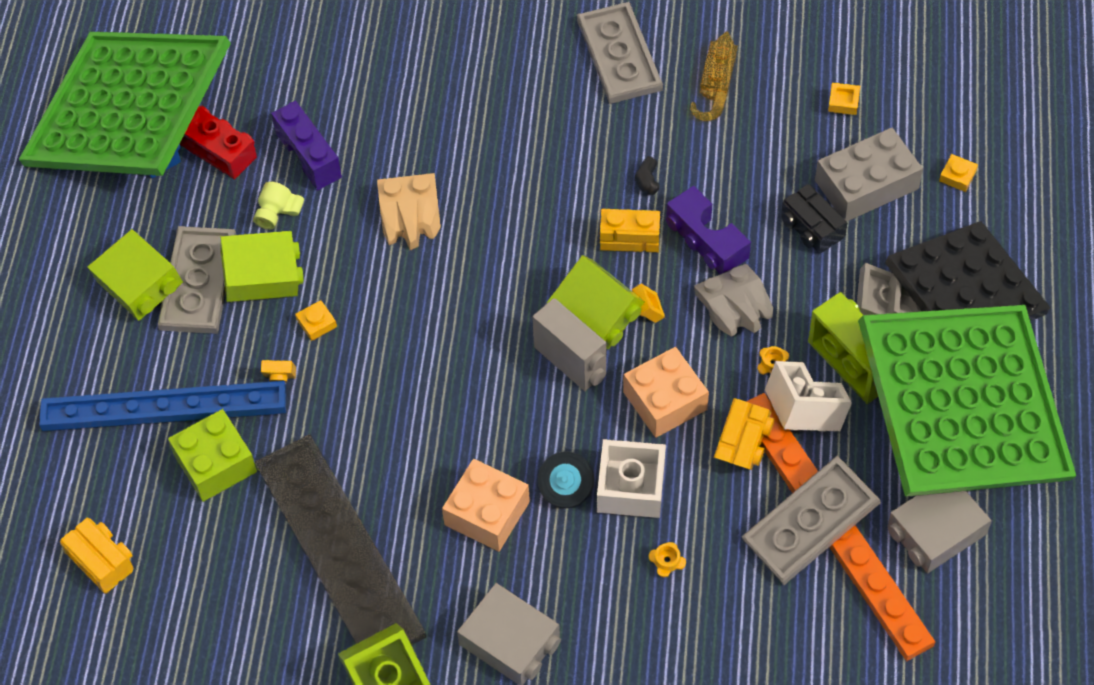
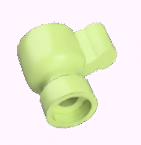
(275, 200)

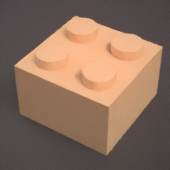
(665, 392)
(486, 505)

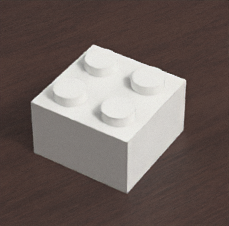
(631, 478)

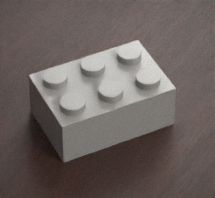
(868, 174)

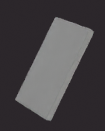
(619, 52)
(200, 298)
(811, 520)

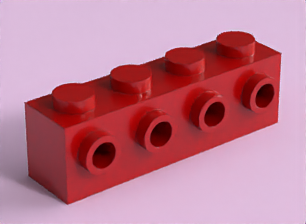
(219, 143)

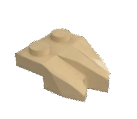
(409, 208)

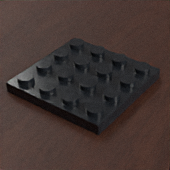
(964, 273)

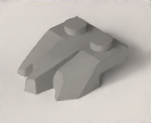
(882, 293)
(735, 300)

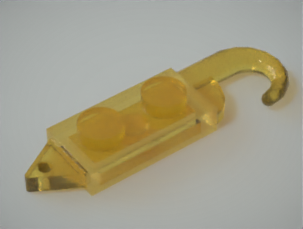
(717, 76)

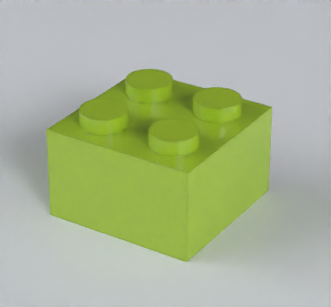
(212, 455)
(384, 660)

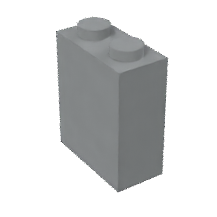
(570, 344)
(938, 527)
(509, 635)

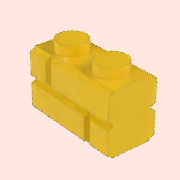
(629, 230)
(743, 434)
(97, 554)

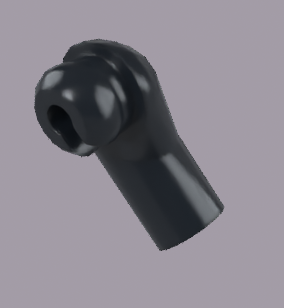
(644, 176)

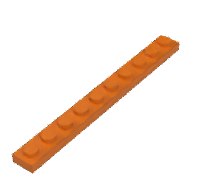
(850, 549)

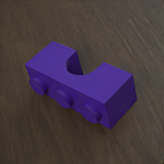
(301, 135)
(719, 248)

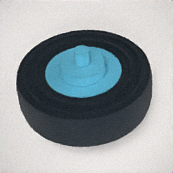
(566, 479)

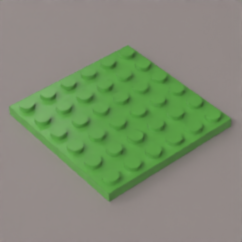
(125, 102)
(965, 399)

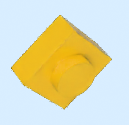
(844, 98)
(958, 173)
(652, 307)
(316, 320)
(278, 370)

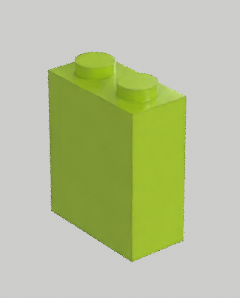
(260, 266)
(135, 274)
(598, 300)

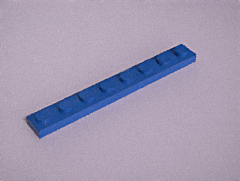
(162, 405)

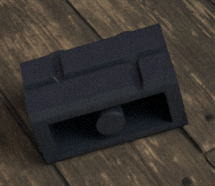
(813, 219)

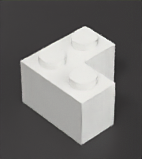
(806, 403)

